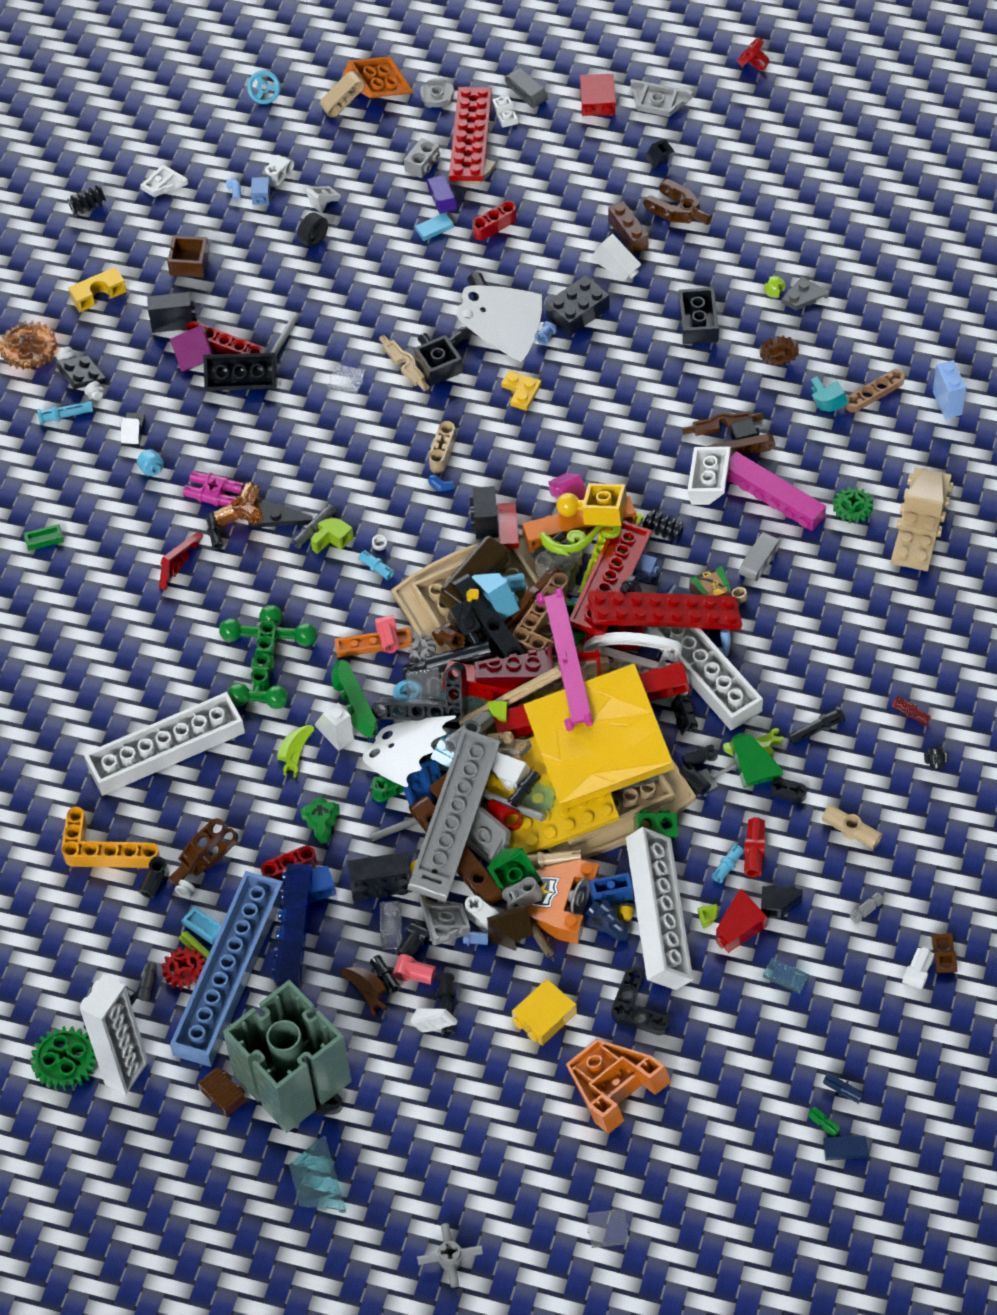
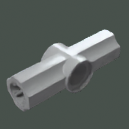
(478, 724)

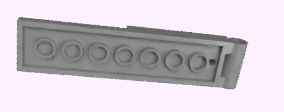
(453, 815)

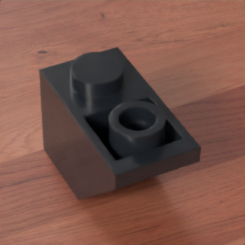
(779, 901)

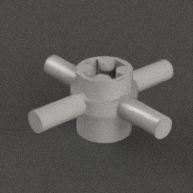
(446, 1248)

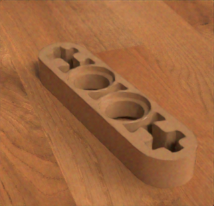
(886, 379)

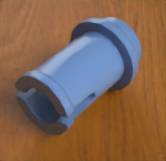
(476, 938)

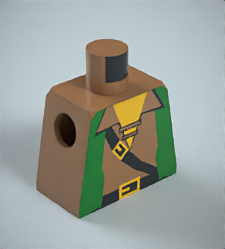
(710, 583)

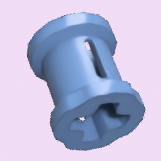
(545, 333)

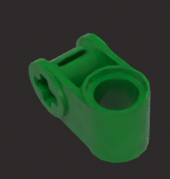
(384, 786)

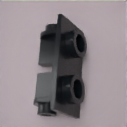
(683, 713)

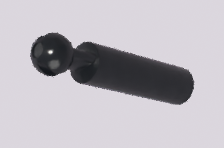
(467, 655)

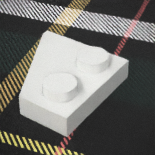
(163, 181)

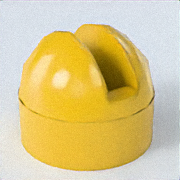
(625, 913)

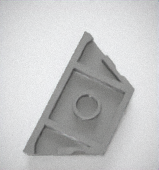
(658, 98)
(487, 835)
(444, 920)

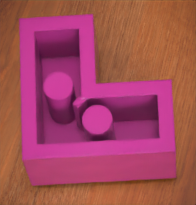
(567, 483)

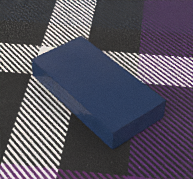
(845, 1148)

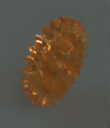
(19, 352)

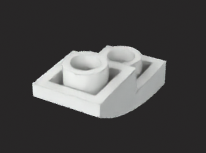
(504, 111)

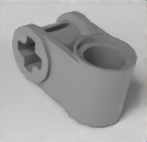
(523, 893)

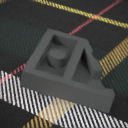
(804, 293)

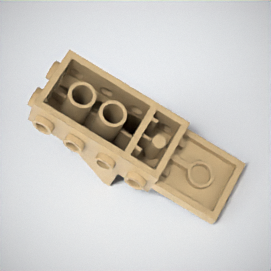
(921, 518)

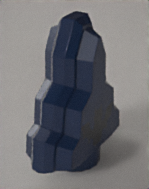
(606, 920)

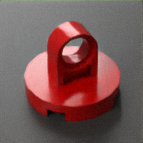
(754, 54)

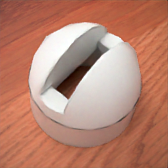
(378, 539)

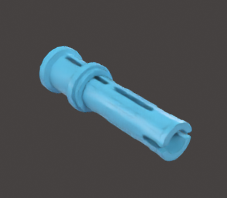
(55, 413)

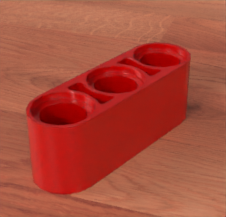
(494, 220)
(295, 856)

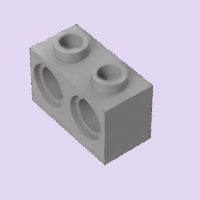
(422, 158)

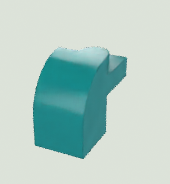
(830, 397)

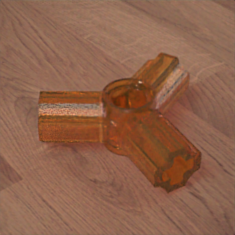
(241, 507)

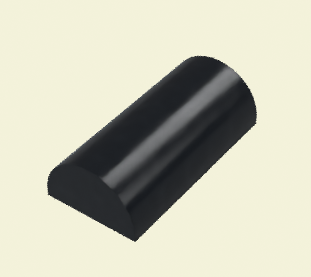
(240, 371)

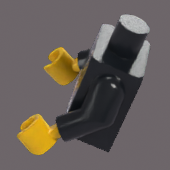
(464, 619)

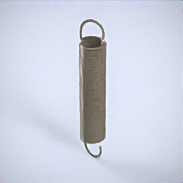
(544, 945)

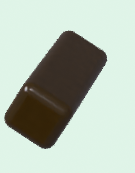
(486, 558)

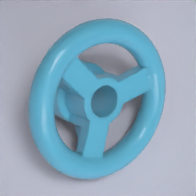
(276, 87)

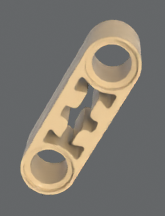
(342, 94)
(442, 447)

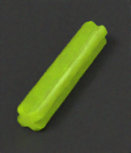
(188, 940)

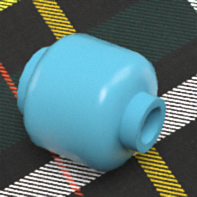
(150, 462)

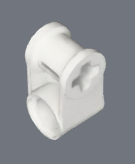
(278, 170)
(479, 911)

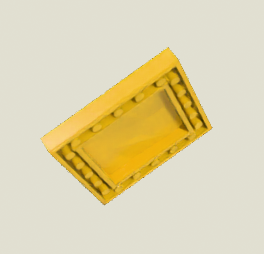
(612, 752)

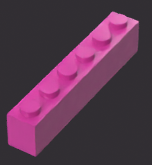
(775, 492)

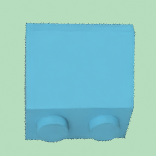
(498, 593)

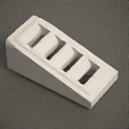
(432, 1019)

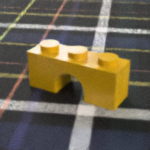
(108, 282)

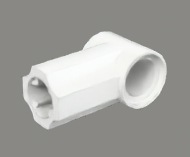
(917, 972)

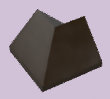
(510, 927)

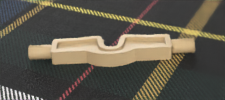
(409, 369)

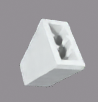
(616, 258)
(336, 726)

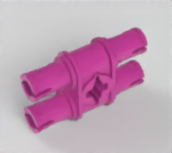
(213, 488)

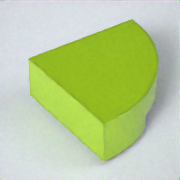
(498, 709)
(707, 915)

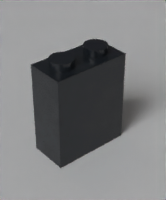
(171, 311)

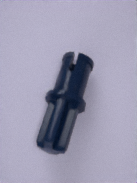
(843, 1088)

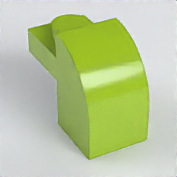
(331, 531)

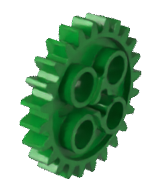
(54, 1073)

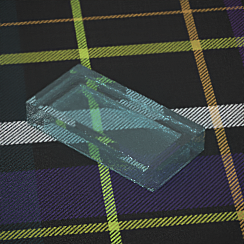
(786, 975)

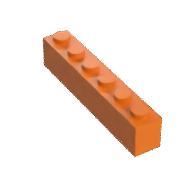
(554, 524)

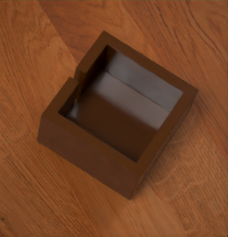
(188, 256)

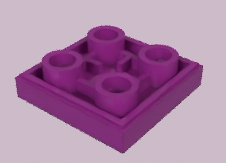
(191, 347)

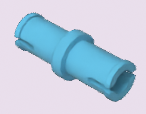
(376, 565)
(727, 863)

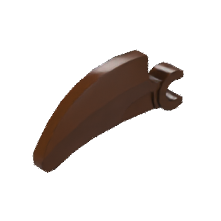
(369, 985)

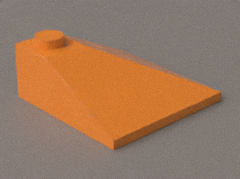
(380, 77)

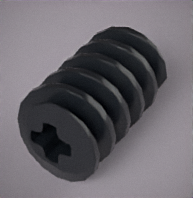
(86, 200)
(664, 526)

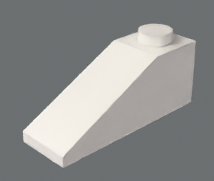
(509, 770)

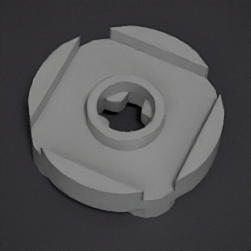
(431, 99)

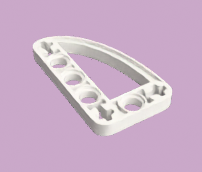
(629, 638)

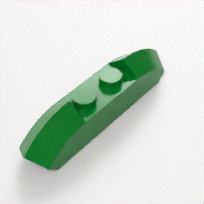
(358, 707)

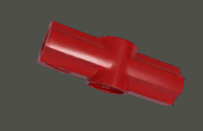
(754, 847)

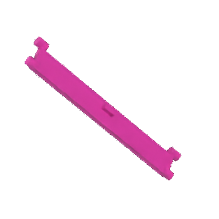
(567, 659)

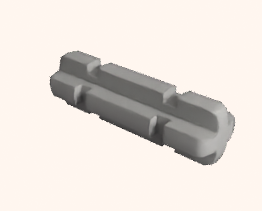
(866, 908)

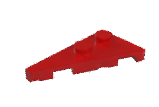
(176, 558)

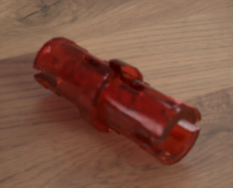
(911, 711)

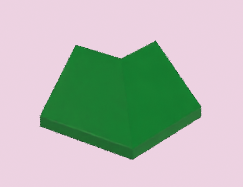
(511, 867)

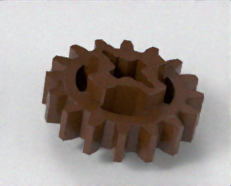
(779, 350)

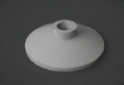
(579, 897)

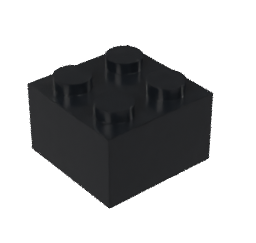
(484, 512)

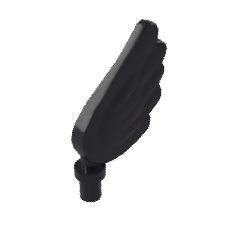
(631, 585)

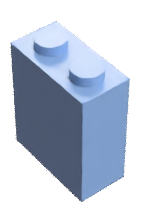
(949, 389)

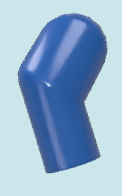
(439, 485)

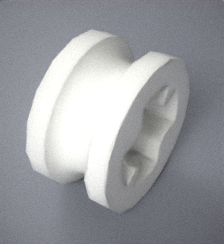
(185, 889)

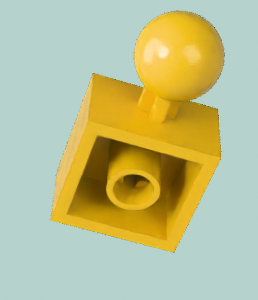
(601, 505)

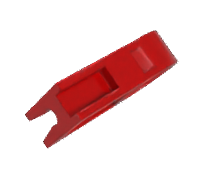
(502, 813)

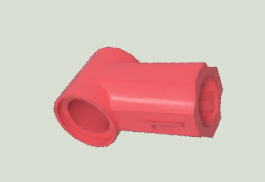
(387, 630)
(409, 968)

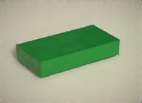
(43, 537)

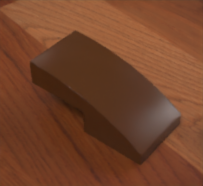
(944, 953)

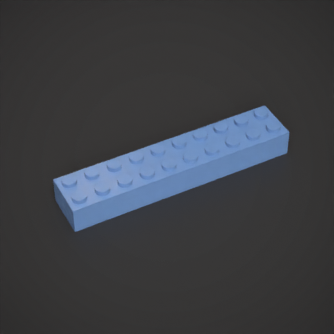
(227, 969)

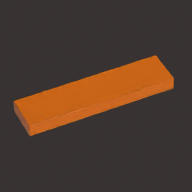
(368, 643)

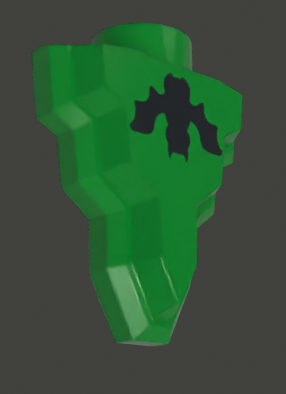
(321, 817)

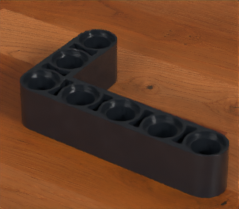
(428, 705)

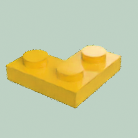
(524, 388)

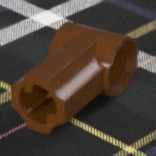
(448, 635)

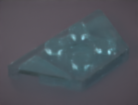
(316, 1178)

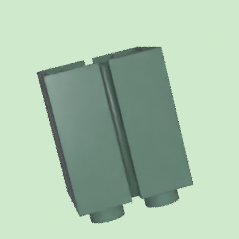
(288, 1056)

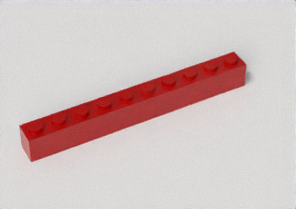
(657, 684)

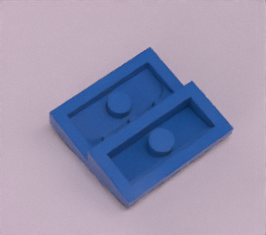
(420, 780)

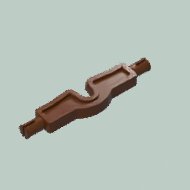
(712, 425)
(526, 600)

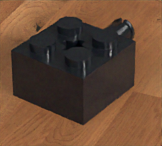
(437, 359)

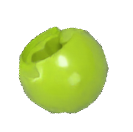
(774, 286)

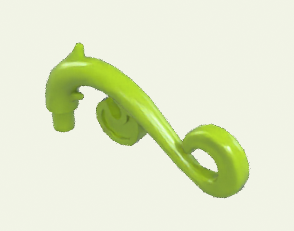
(572, 536)

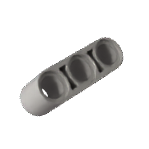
(759, 556)

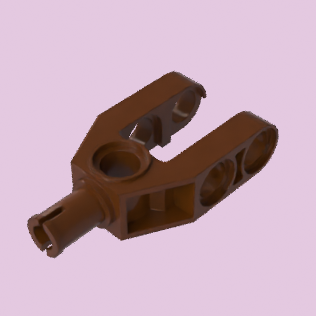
(683, 213)
(197, 859)

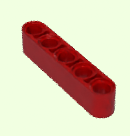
(225, 343)

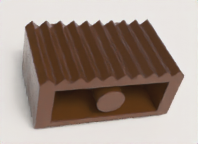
(222, 1091)

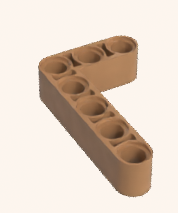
(533, 622)

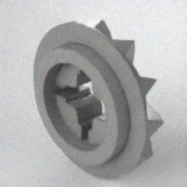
(425, 641)

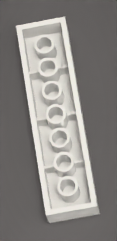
(713, 675)
(164, 743)
(659, 909)
(114, 1034)

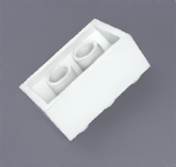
(708, 474)

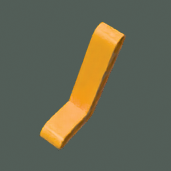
(101, 849)

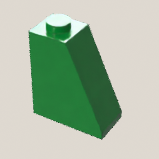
(753, 762)

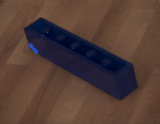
(293, 924)

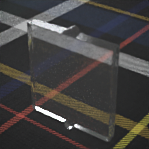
(346, 379)
(423, 684)
(608, 1228)

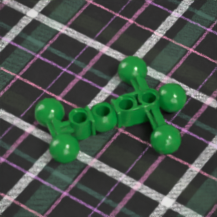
(270, 617)

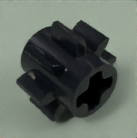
(936, 757)

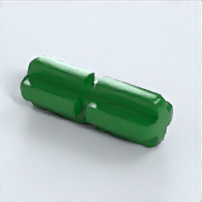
(820, 1119)

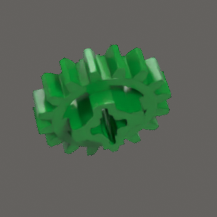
(843, 504)

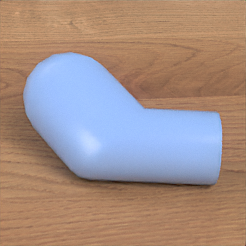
(236, 188)
(725, 642)

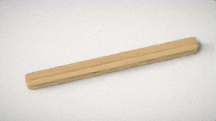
(520, 691)

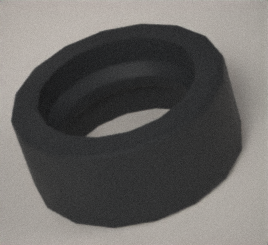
(312, 229)

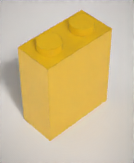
(543, 1012)

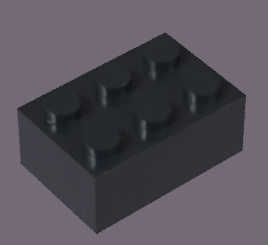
(577, 305)
(698, 315)
(379, 876)

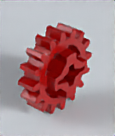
(183, 967)

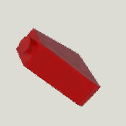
(740, 922)

